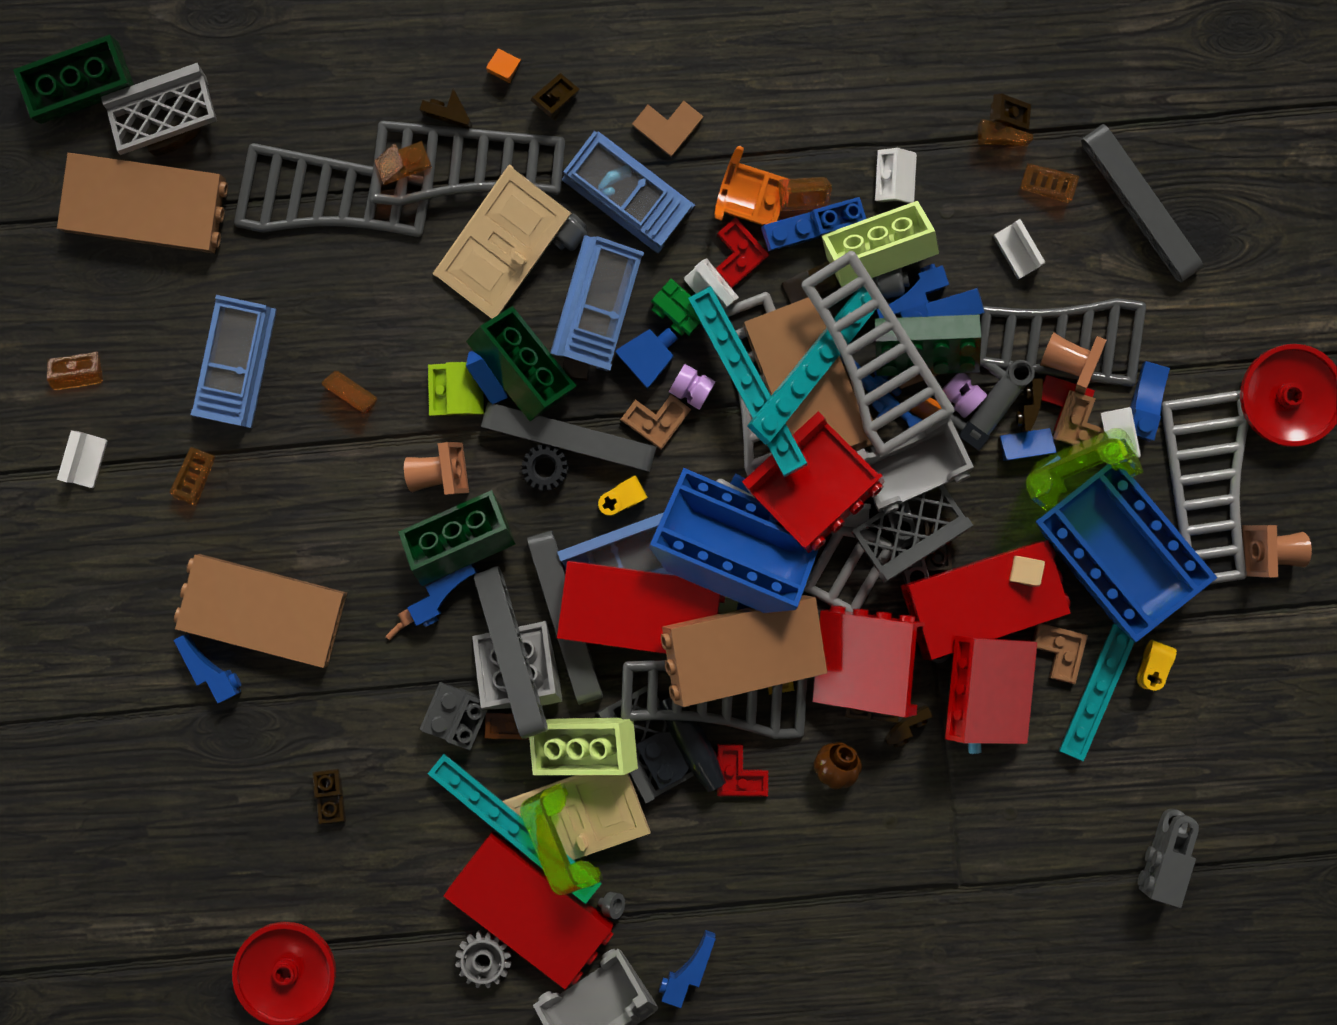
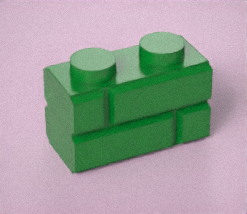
(674, 304)

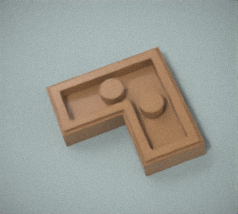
(668, 133)
(1073, 420)
(656, 427)
(1067, 648)

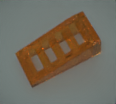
(996, 134)
(1051, 173)
(184, 472)

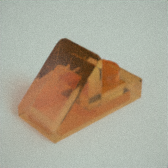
(400, 163)

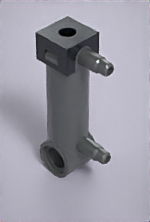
(995, 405)

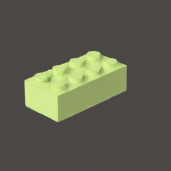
(883, 242)
(585, 747)

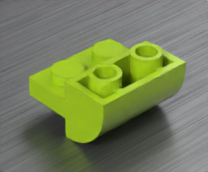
(453, 390)

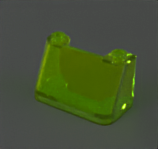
(1047, 475)
(561, 875)

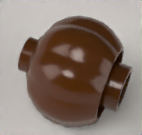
(837, 765)

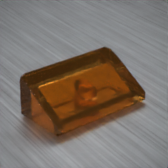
(804, 193)
(74, 371)
(350, 391)

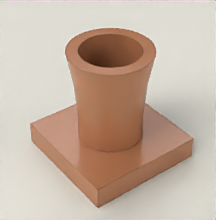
(1073, 359)
(445, 469)
(1266, 550)

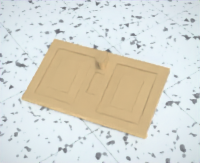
(502, 242)
(596, 814)

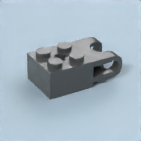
(1170, 859)

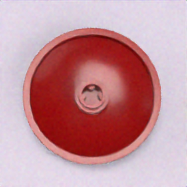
(1290, 395)
(284, 973)

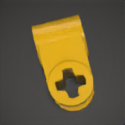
(626, 495)
(1156, 662)

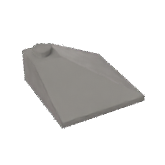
(541, 661)

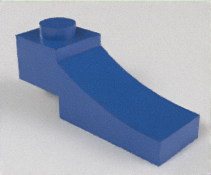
(928, 281)
(961, 304)
(1148, 399)
(428, 608)
(221, 683)
(677, 983)

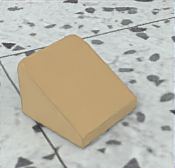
(1027, 571)

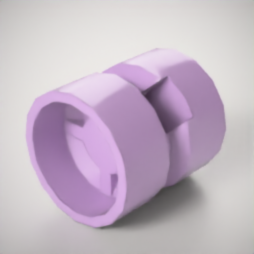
(692, 386)
(972, 395)

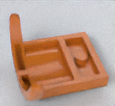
(748, 193)

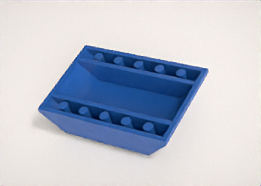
(730, 546)
(1125, 551)

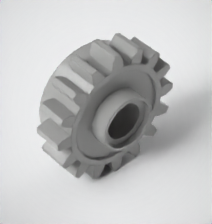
(480, 972)

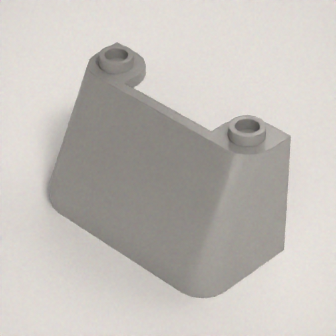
(919, 465)
(602, 998)

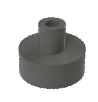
(612, 905)

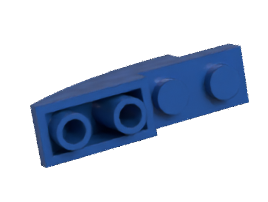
(812, 224)

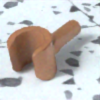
(405, 618)

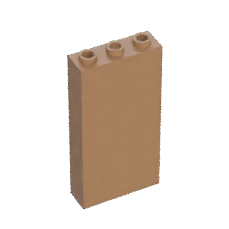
(142, 203)
(779, 343)
(260, 610)
(742, 652)

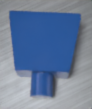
(648, 355)

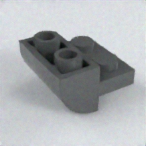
(454, 716)

